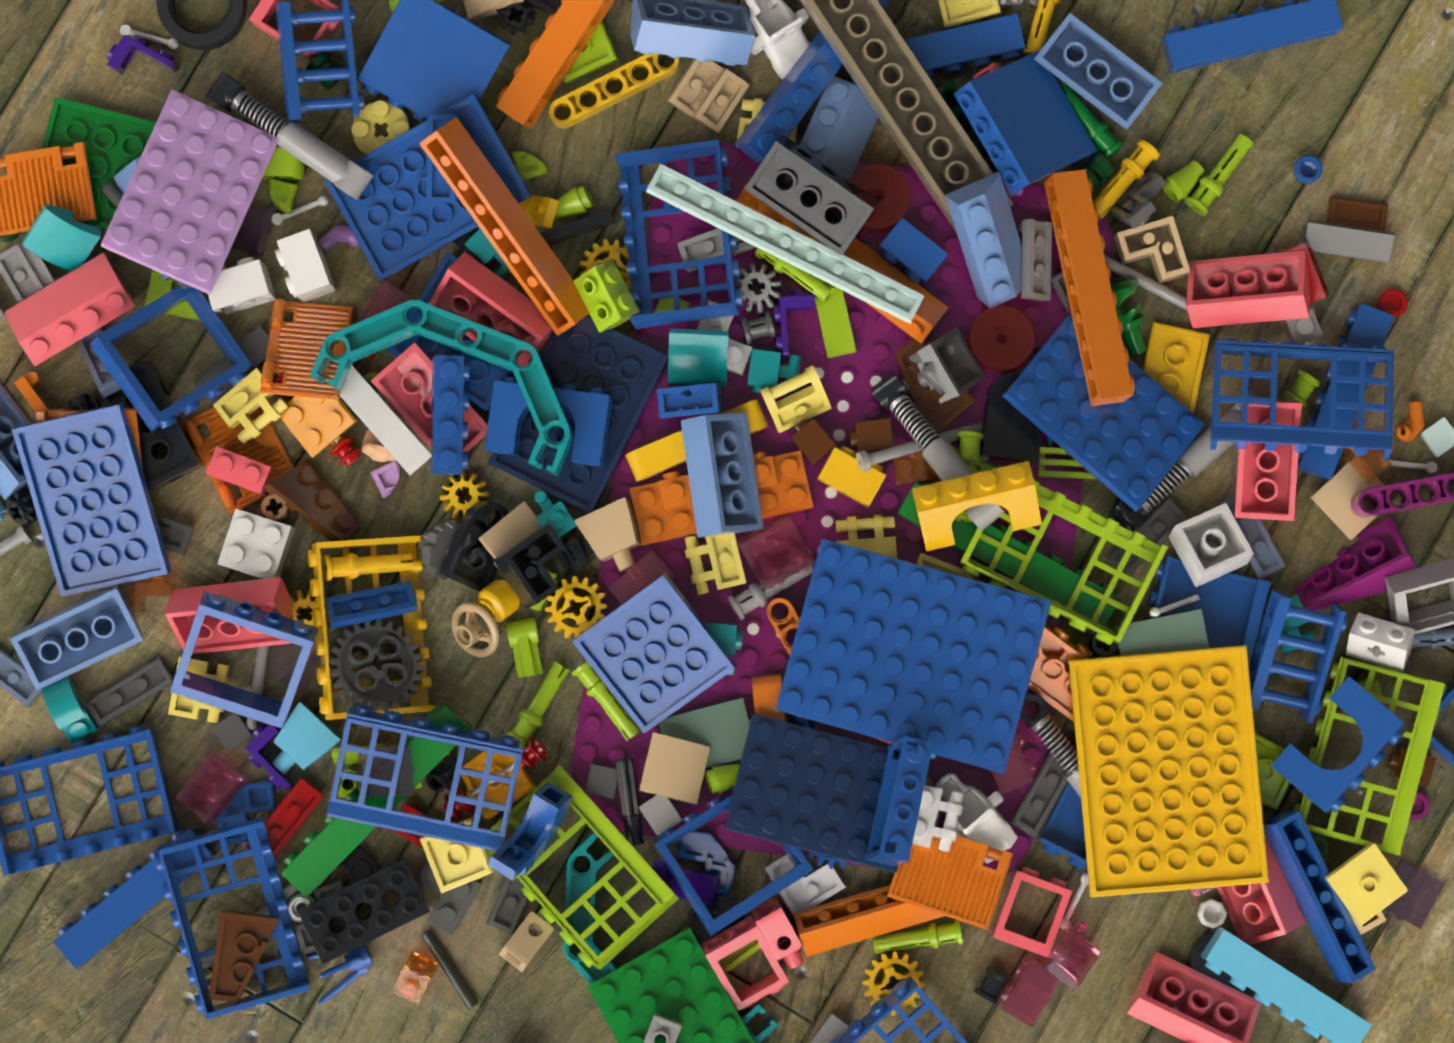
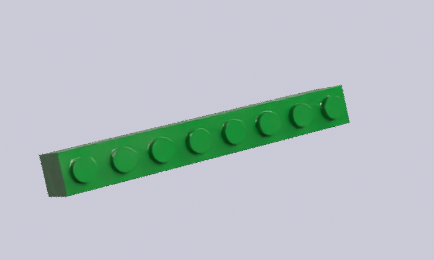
(1042, 574)
(340, 837)

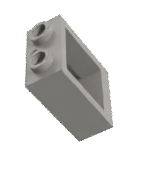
(1416, 579)

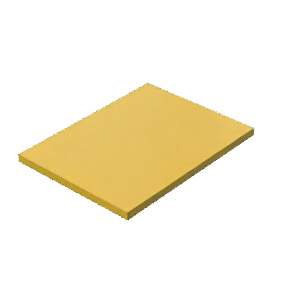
(1168, 771)

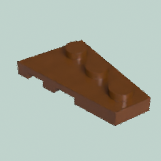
(925, 399)
(312, 497)
(238, 949)

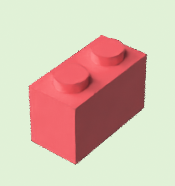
(240, 470)

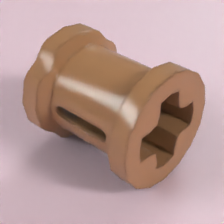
(268, 502)

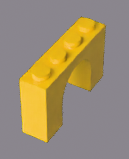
(1004, 486)

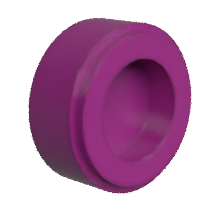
(1421, 807)

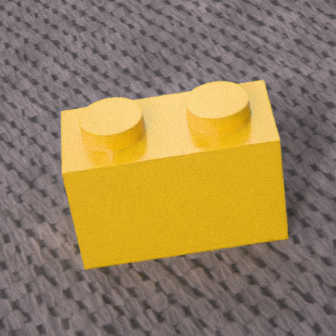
(844, 476)

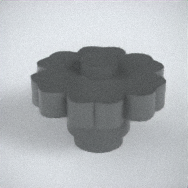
(436, 544)

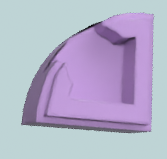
(387, 478)

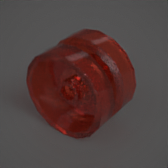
(894, 191)
(995, 356)

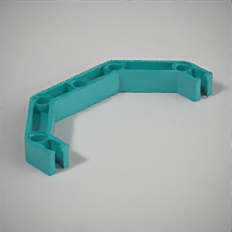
(449, 329)
(578, 884)

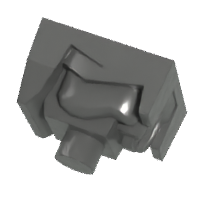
(948, 366)

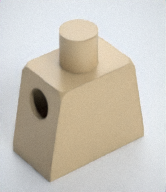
(612, 532)
(523, 946)

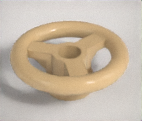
(472, 631)

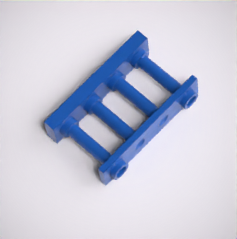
(296, 76)
(1273, 636)

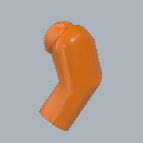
(1414, 424)

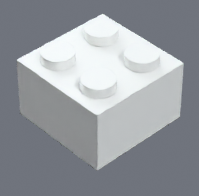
(306, 266)
(241, 287)
(256, 545)
(1211, 545)

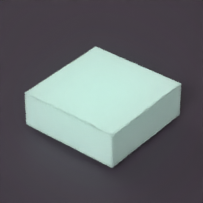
(1439, 437)

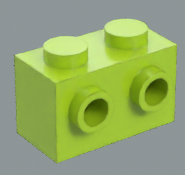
(607, 294)

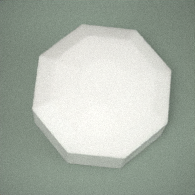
(1211, 913)

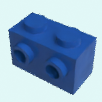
(912, 251)

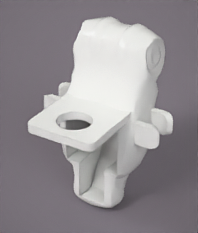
(778, 33)
(979, 816)

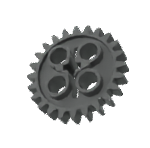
(369, 642)

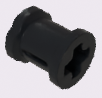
(1100, 651)
(991, 985)

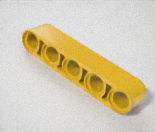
(606, 99)
(671, 452)

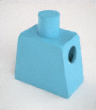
(304, 739)

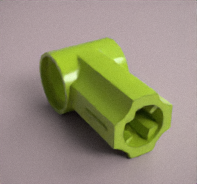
(524, 640)

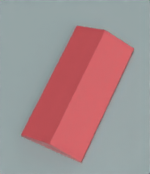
(408, 389)

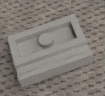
(24, 271)

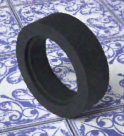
(208, 39)

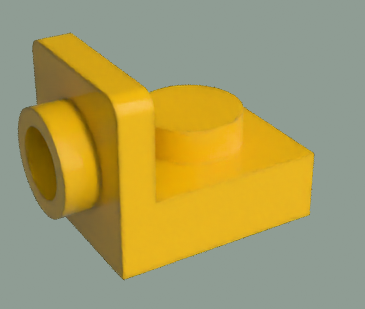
(540, 210)

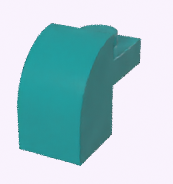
(67, 709)

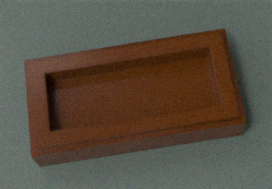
(1357, 213)

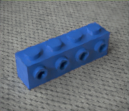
(447, 415)

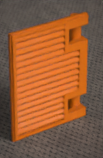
(41, 179)
(296, 346)
(264, 449)
(953, 881)

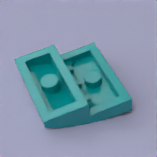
(60, 238)
(697, 357)

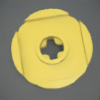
(372, 115)

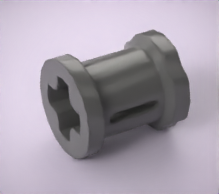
(758, 328)

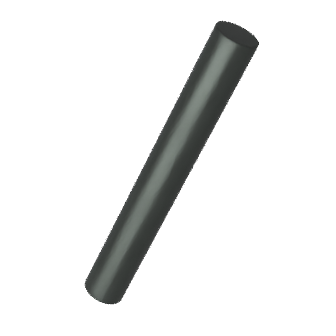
(449, 969)

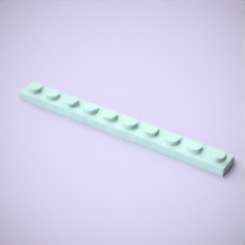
(785, 243)

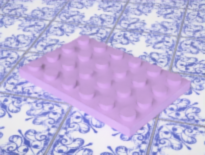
(190, 192)

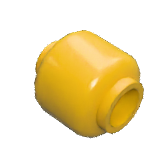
(499, 600)

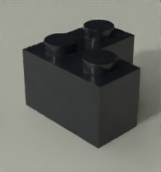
(524, 565)

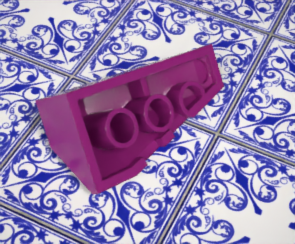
(1359, 569)

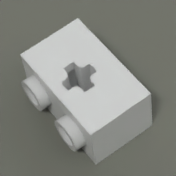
(1380, 642)

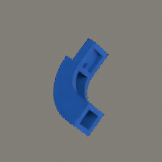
(534, 832)

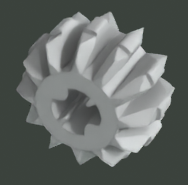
(763, 280)

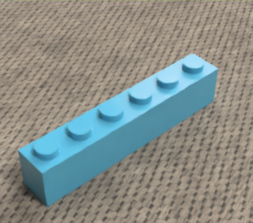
(1282, 988)

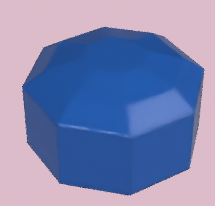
(1307, 169)

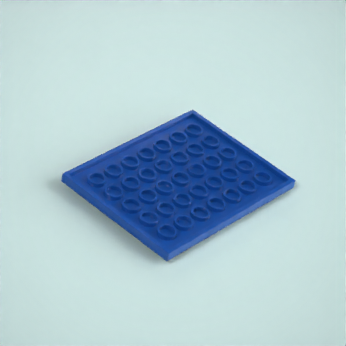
(913, 655)

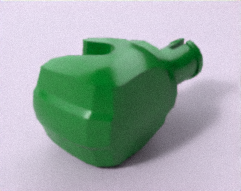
(1129, 318)

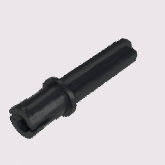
(629, 801)

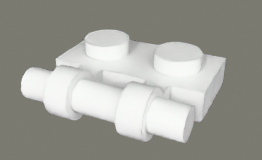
(928, 814)

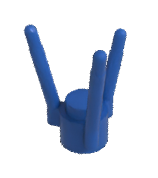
(356, 960)

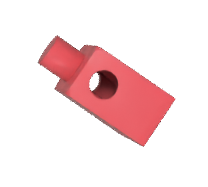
(774, 924)

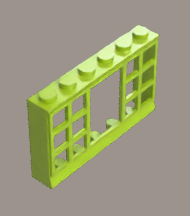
(1105, 528)
(1414, 761)
(624, 852)

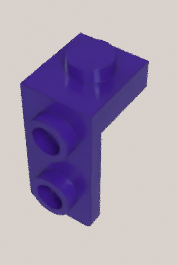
(121, 54)
(796, 302)
(263, 737)
(704, 884)

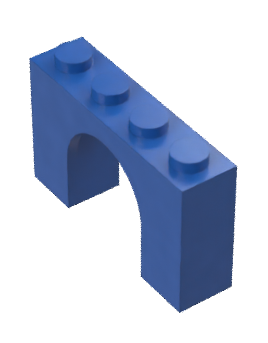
(589, 409)
(1378, 729)

